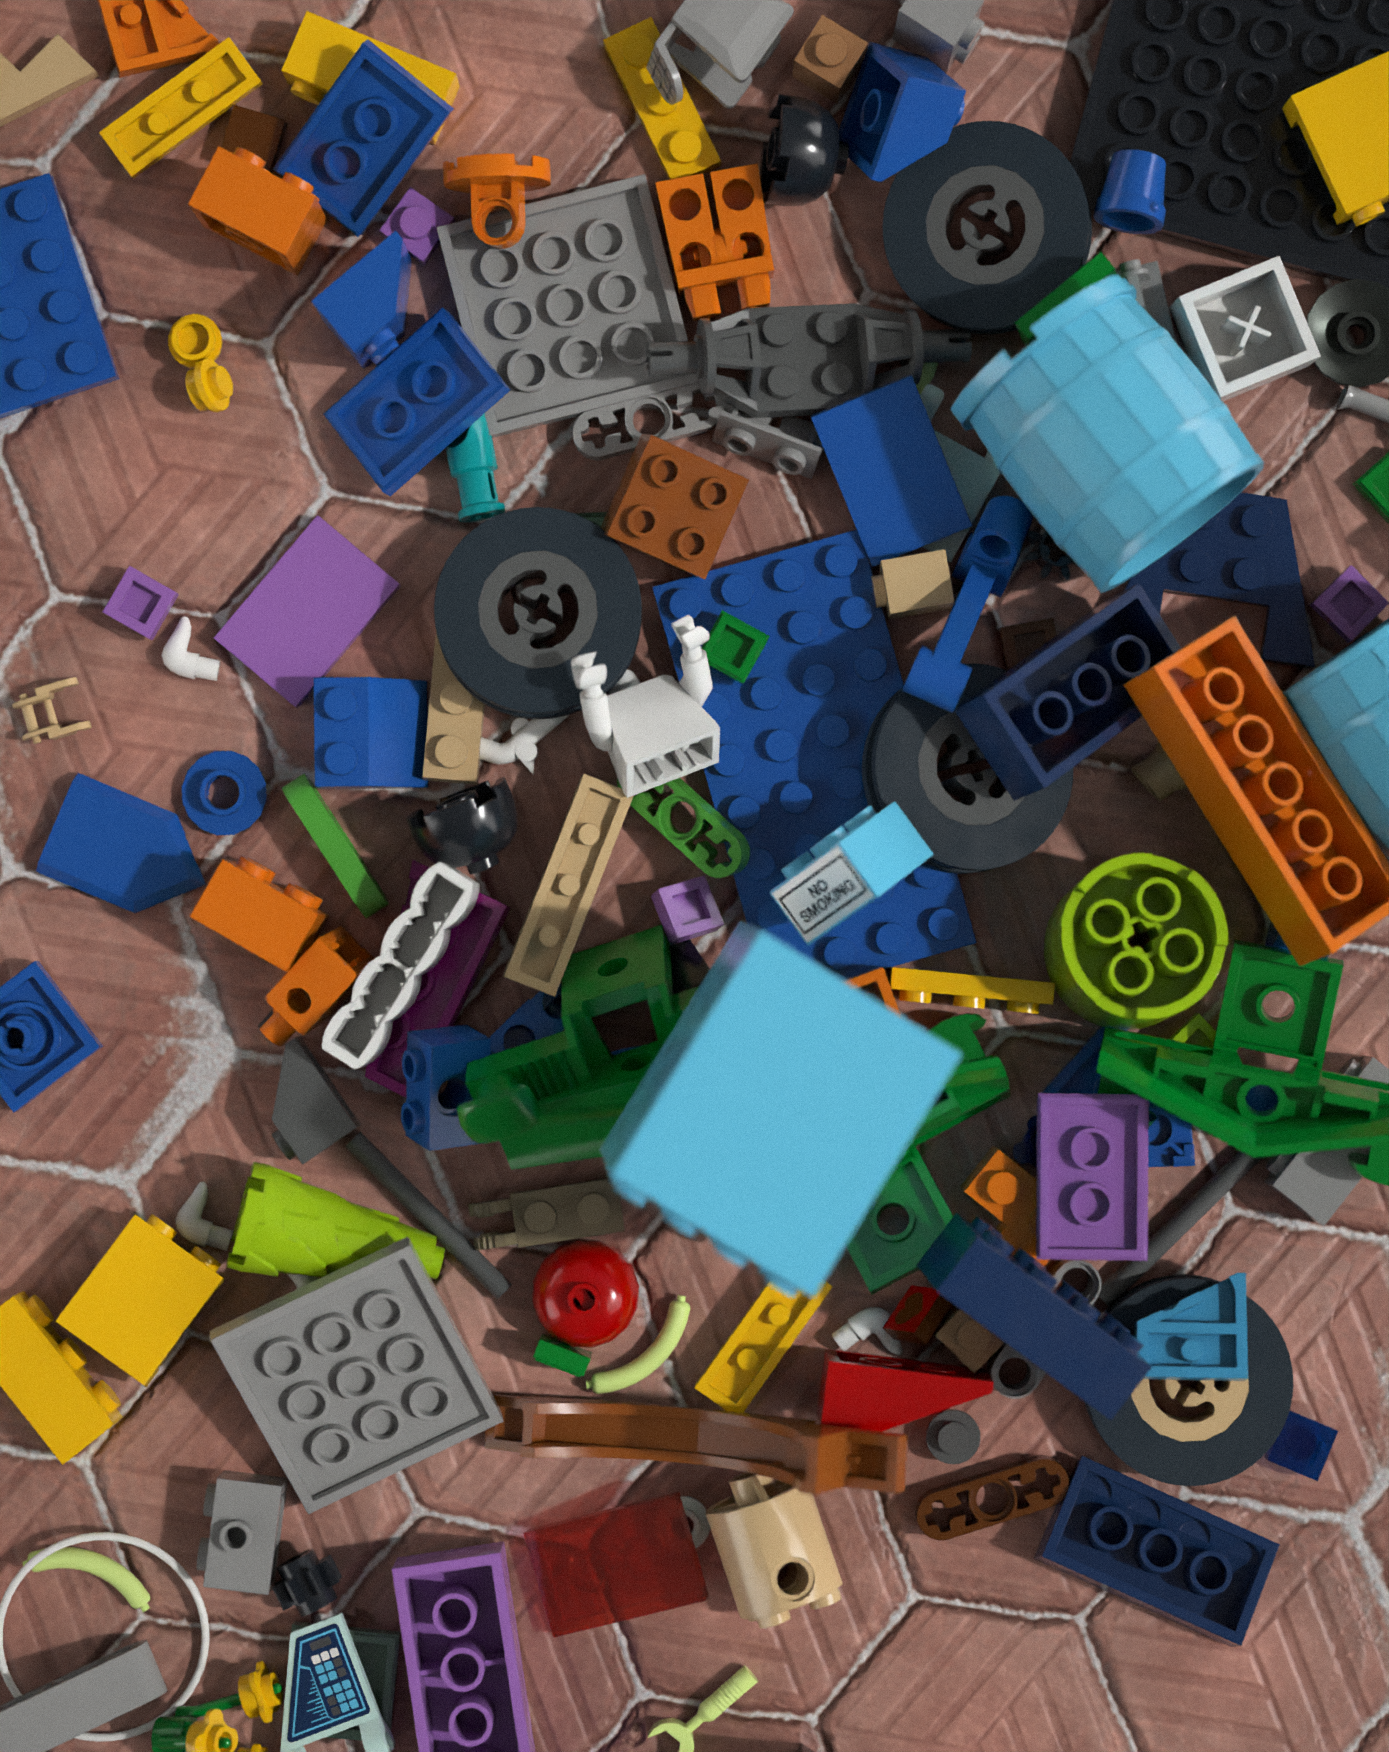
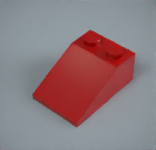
(891, 1391)

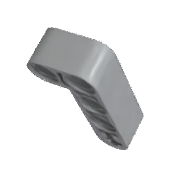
(81, 1700)

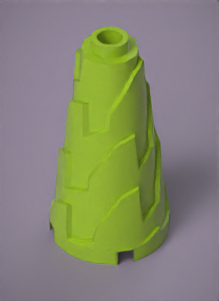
(313, 1231)

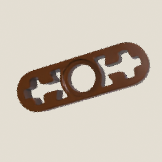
(1026, 1474)

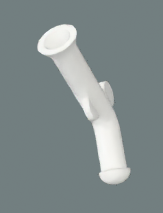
(521, 744)

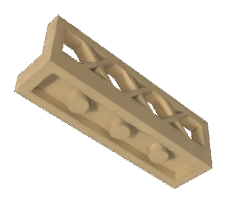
(568, 885)

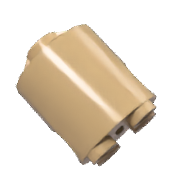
(762, 1531)

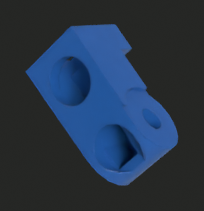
(531, 1022)

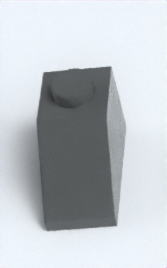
(308, 1106)

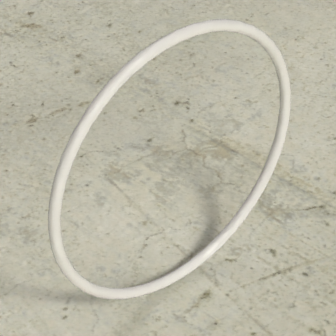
(205, 1637)

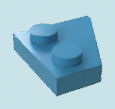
(1199, 1335)

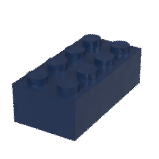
(1067, 693)
(1040, 1321)

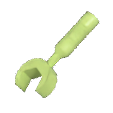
(708, 1710)

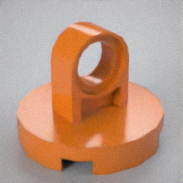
(494, 184)

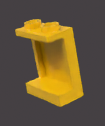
(1349, 136)
(141, 1297)

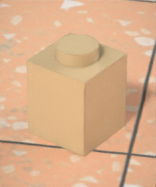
(913, 584)

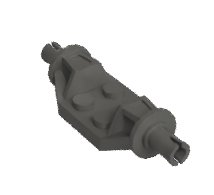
(805, 355)

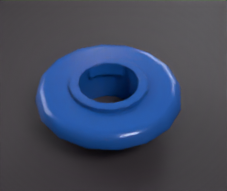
(251, 793)

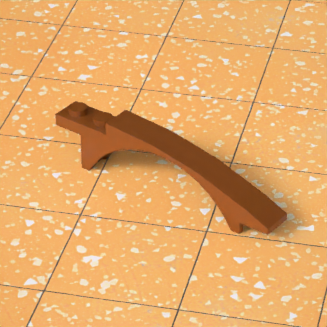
(783, 1448)

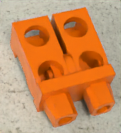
(720, 256)

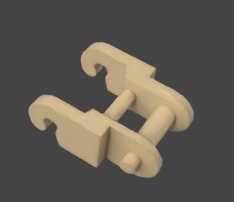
(46, 694)

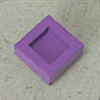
(416, 222)
(140, 603)
(1349, 604)
(687, 910)

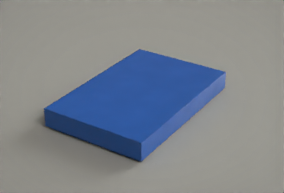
(364, 137)
(416, 402)
(891, 470)

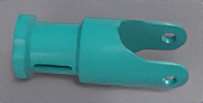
(473, 464)

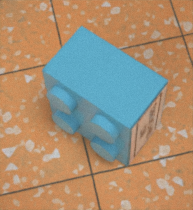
(849, 870)

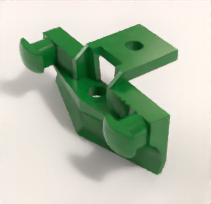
(1210, 1084)
(971, 1088)
(567, 1089)

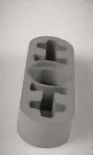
(606, 418)

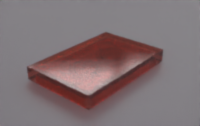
(616, 1564)

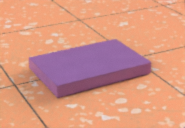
(307, 611)
(1092, 1177)

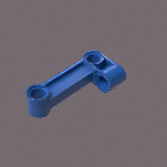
(984, 570)

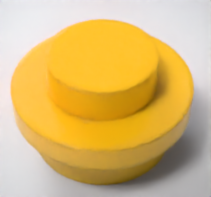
(194, 339)
(209, 386)

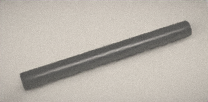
(428, 1215)
(1178, 1225)

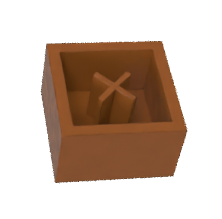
(673, 506)

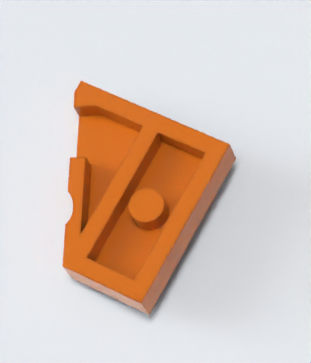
(152, 34)

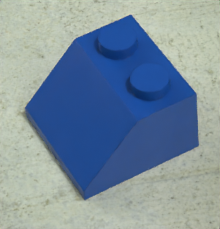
(898, 111)
(370, 302)
(370, 733)

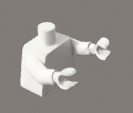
(654, 726)

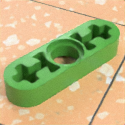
(335, 845)
(703, 853)

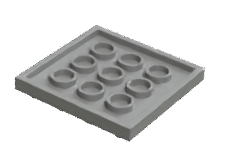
(568, 303)
(356, 1375)

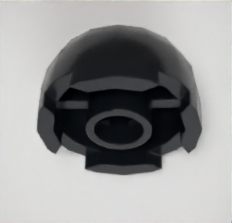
(800, 152)
(467, 826)

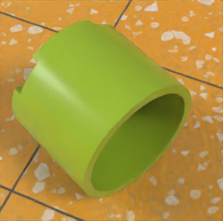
(1121, 984)

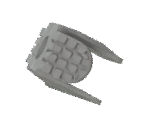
(730, 43)

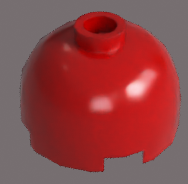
(569, 1275)

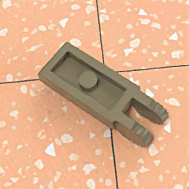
(553, 1214)

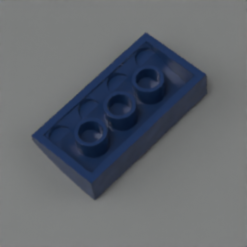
(1158, 1552)

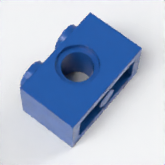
(427, 1063)

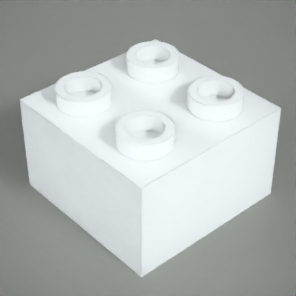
(1245, 329)

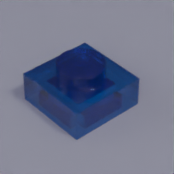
(1302, 1445)

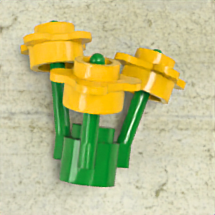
(259, 1696)

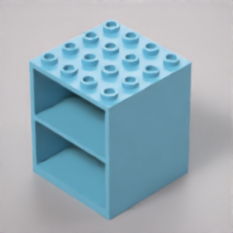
(775, 1111)

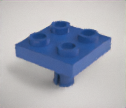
(38, 1036)

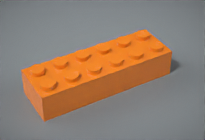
(1266, 791)

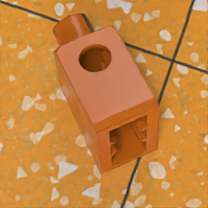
(326, 974)

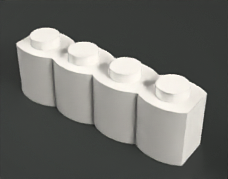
(393, 980)

